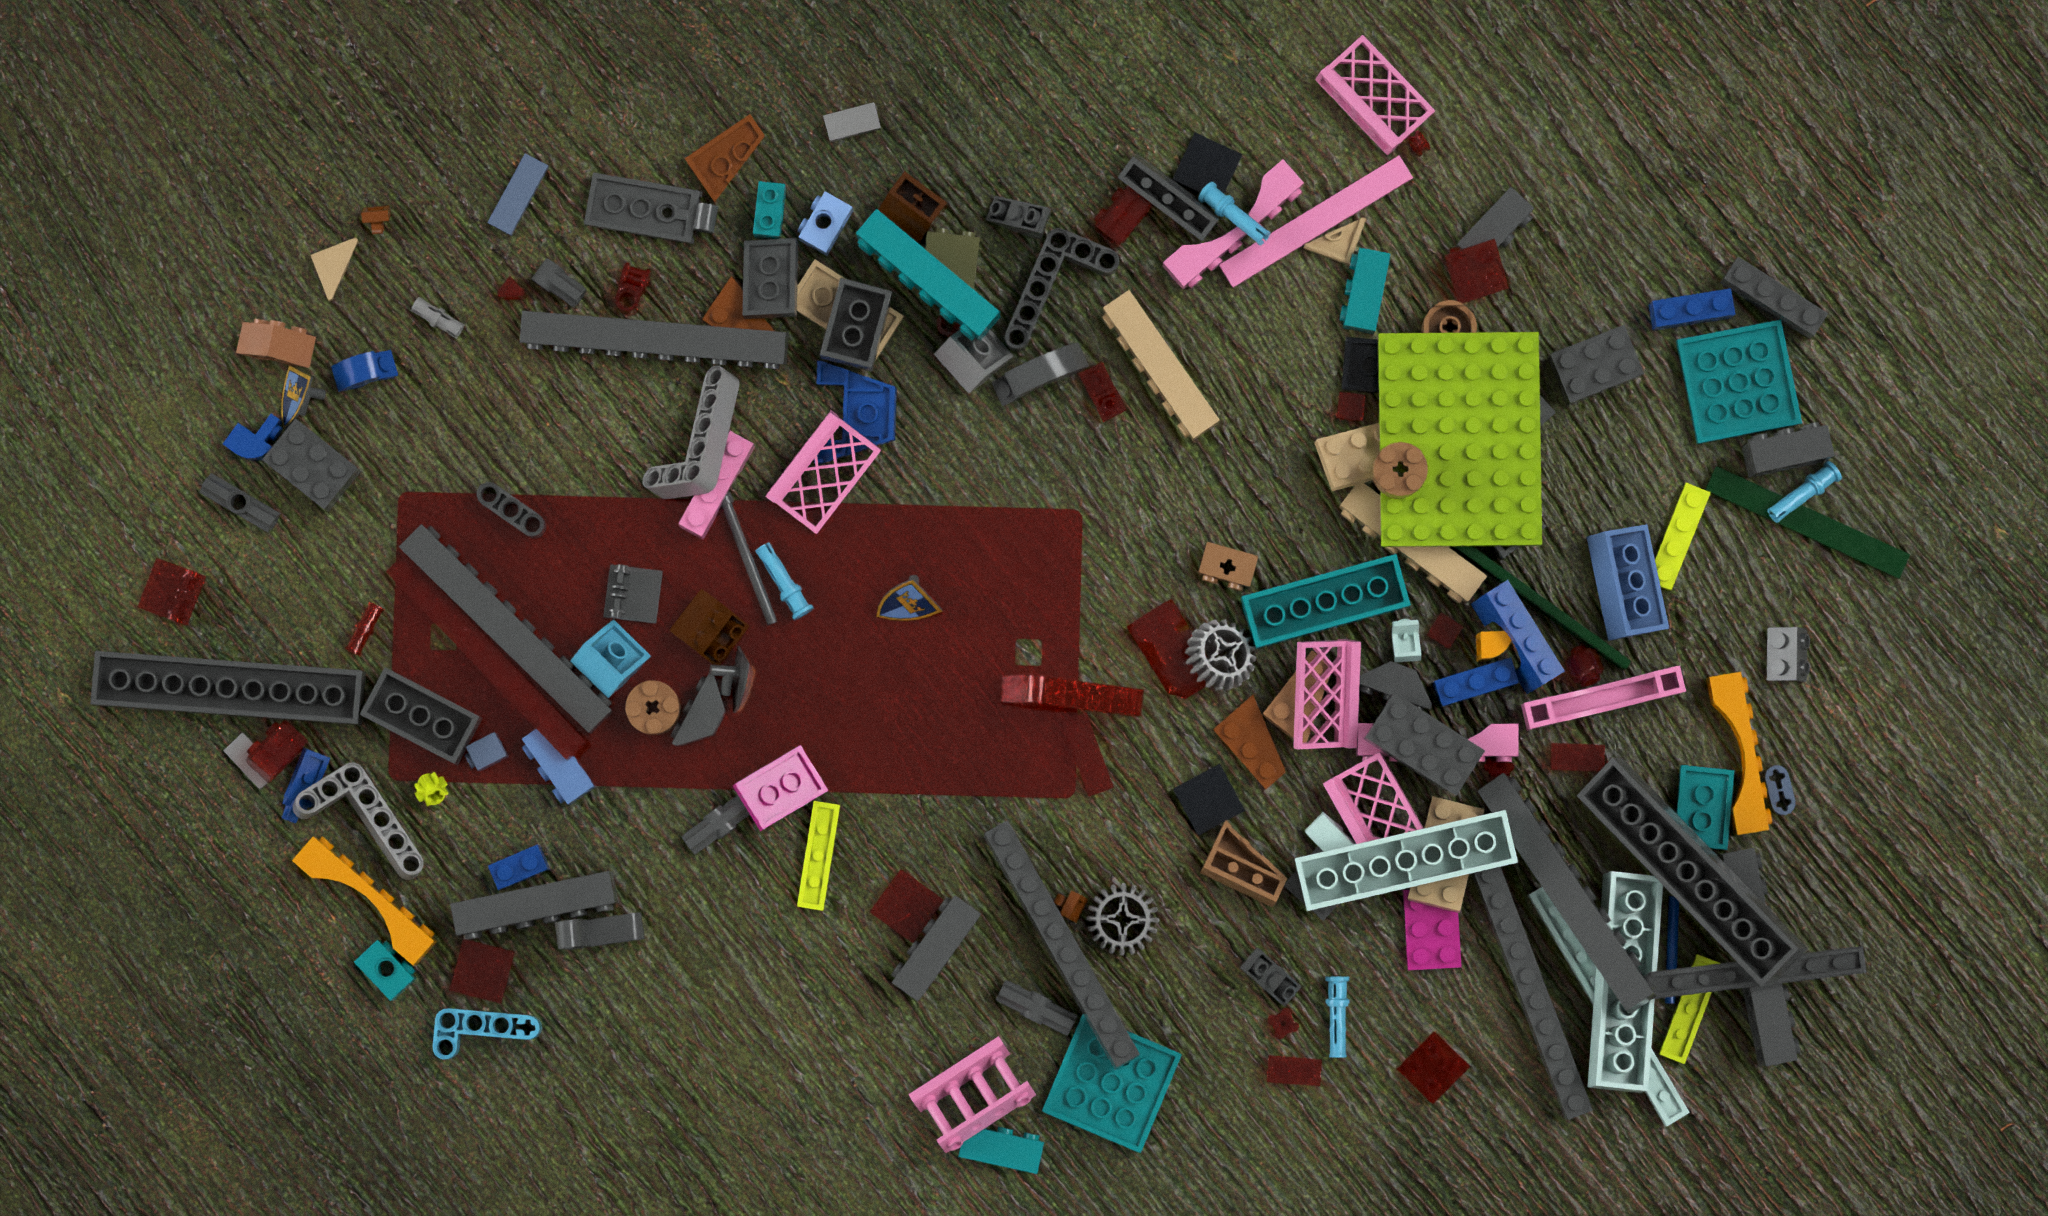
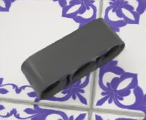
(502, 500)

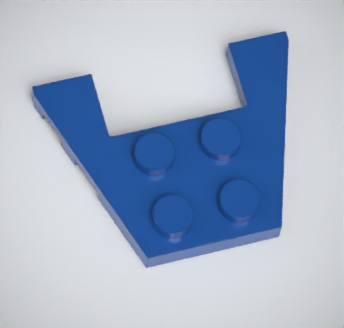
(867, 407)

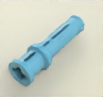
(1225, 206)
(1813, 485)
(789, 590)
(1337, 1002)

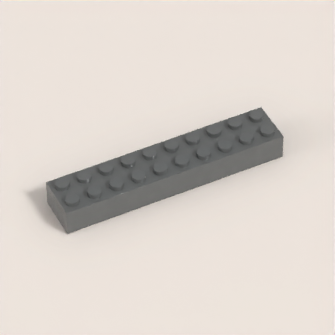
(228, 688)
(1692, 872)

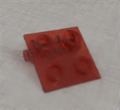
(1476, 271)
(171, 591)
(1433, 1067)

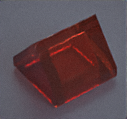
(511, 291)

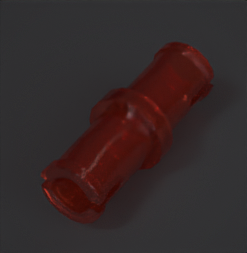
(364, 629)

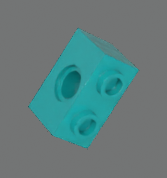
(769, 210)
(371, 962)

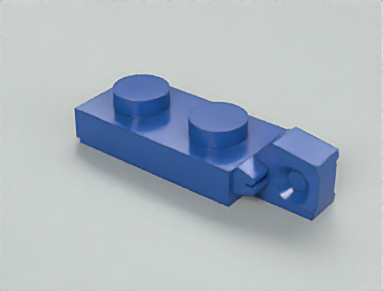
(307, 772)

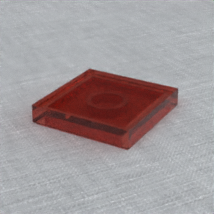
(906, 906)
(482, 971)

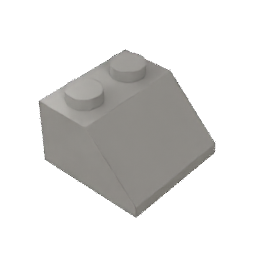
(973, 360)

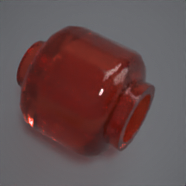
(1584, 666)

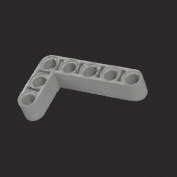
(706, 445)
(366, 813)

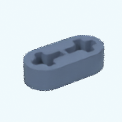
(1786, 789)

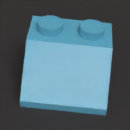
(610, 658)

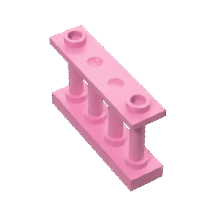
(954, 1077)

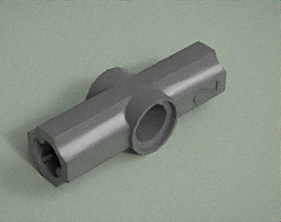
(254, 510)
(716, 825)
(1036, 1007)

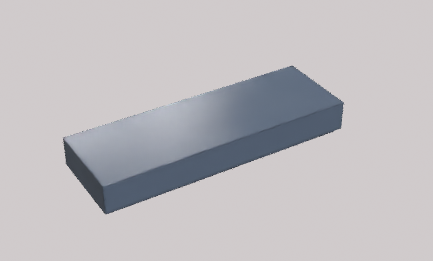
(518, 194)

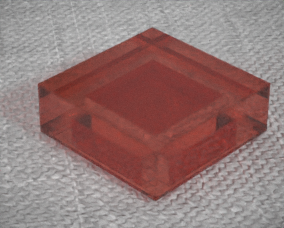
(1350, 406)
(1444, 630)

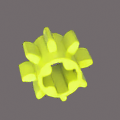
(431, 789)

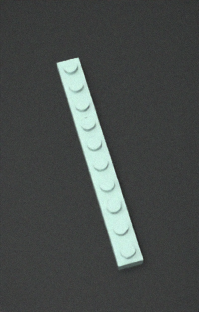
(1660, 1089)

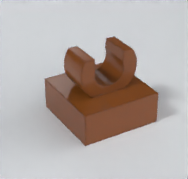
(376, 216)
(1071, 906)

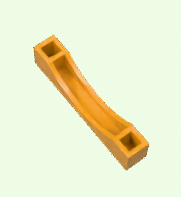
(1729, 699)
(406, 936)

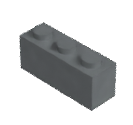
(1500, 221)

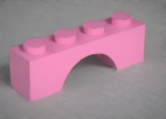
(704, 507)

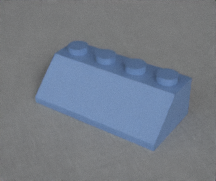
(1627, 582)

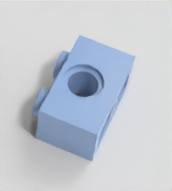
(824, 239)

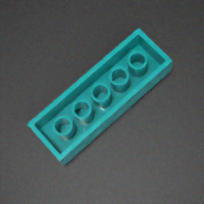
(928, 275)
(1325, 601)

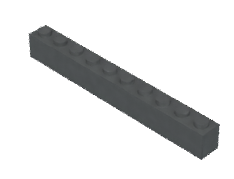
(654, 337)
(506, 629)
(1568, 894)
(1061, 945)
(1532, 992)

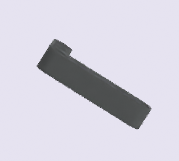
(1047, 279)
(600, 931)

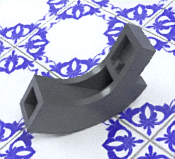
(1039, 372)

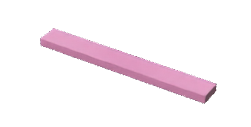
(1316, 221)

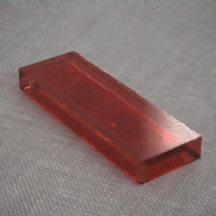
(1087, 754)

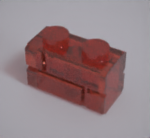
(1122, 216)
(276, 750)

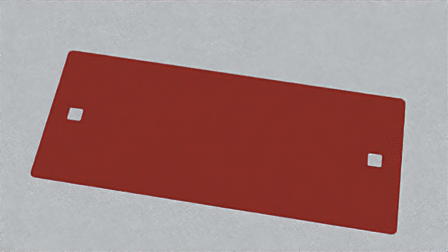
(861, 693)

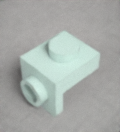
(1406, 640)

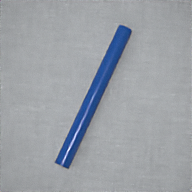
(1672, 939)

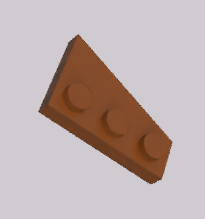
(724, 155)
(728, 310)
(1251, 742)

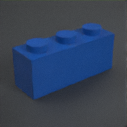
(1691, 309)
(1475, 682)

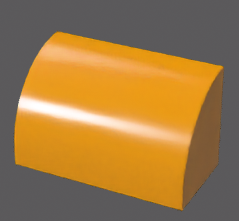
(1491, 644)

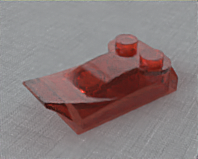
(1163, 642)

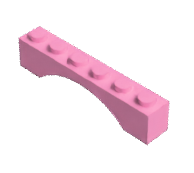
(1192, 260)
(1603, 698)
(1495, 739)

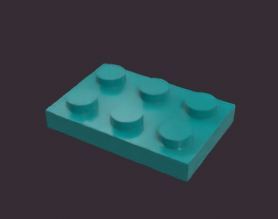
(1706, 803)

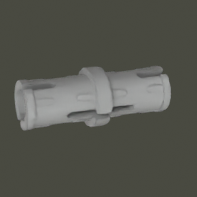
(437, 317)

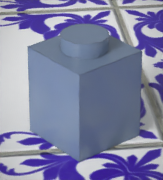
(486, 752)

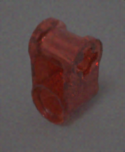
(634, 284)

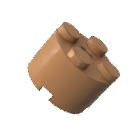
(1449, 312)
(1388, 481)
(638, 711)

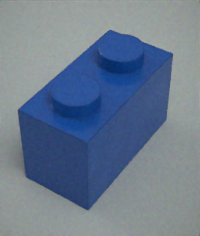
(519, 867)

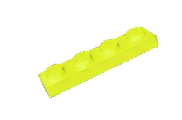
(1679, 534)
(818, 855)
(1685, 1020)

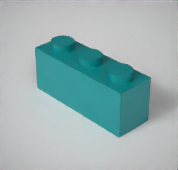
(1365, 290)
(1004, 1149)

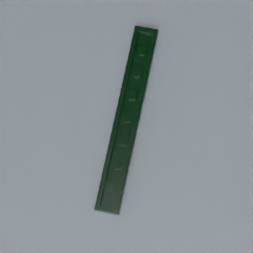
(1809, 523)
(1545, 607)

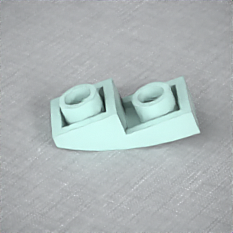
(1328, 833)

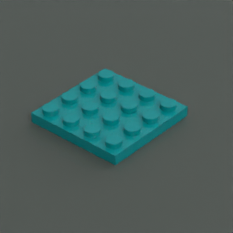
(1738, 382)
(1111, 1101)

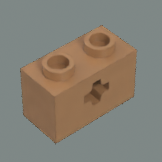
(1242, 562)

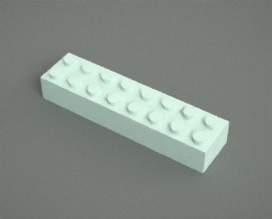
(1406, 860)
(1620, 1039)

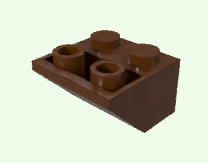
(912, 207)
(709, 628)

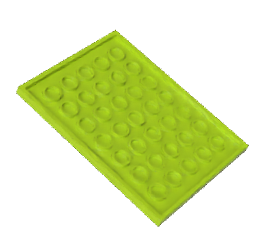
(1477, 422)

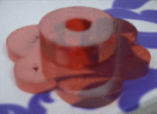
(1497, 768)

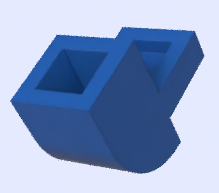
(363, 369)
(251, 445)

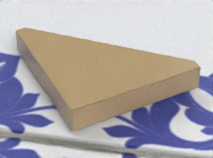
(1339, 243)
(332, 265)

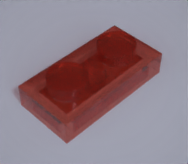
(1577, 757)
(1294, 1070)

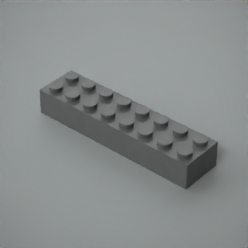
(1765, 1006)

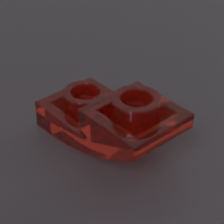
(1102, 391)

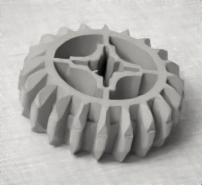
(1227, 673)
(1098, 918)

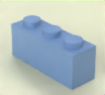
(567, 776)

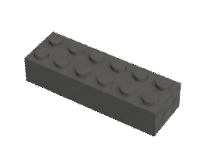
(534, 903)

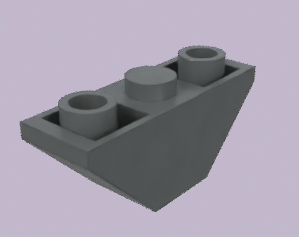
(1019, 216)
(1395, 679)
(703, 714)
(1270, 976)

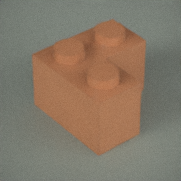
(276, 343)

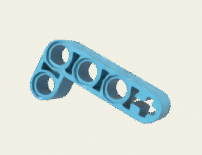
(487, 1029)

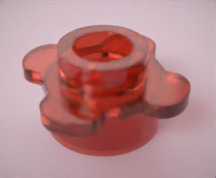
(1284, 1015)

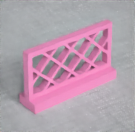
(1361, 112)
(803, 460)
(1344, 694)
(1348, 807)

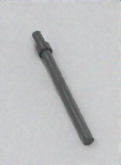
(748, 559)

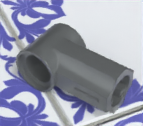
(554, 280)

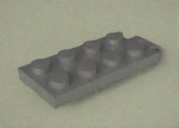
(638, 207)

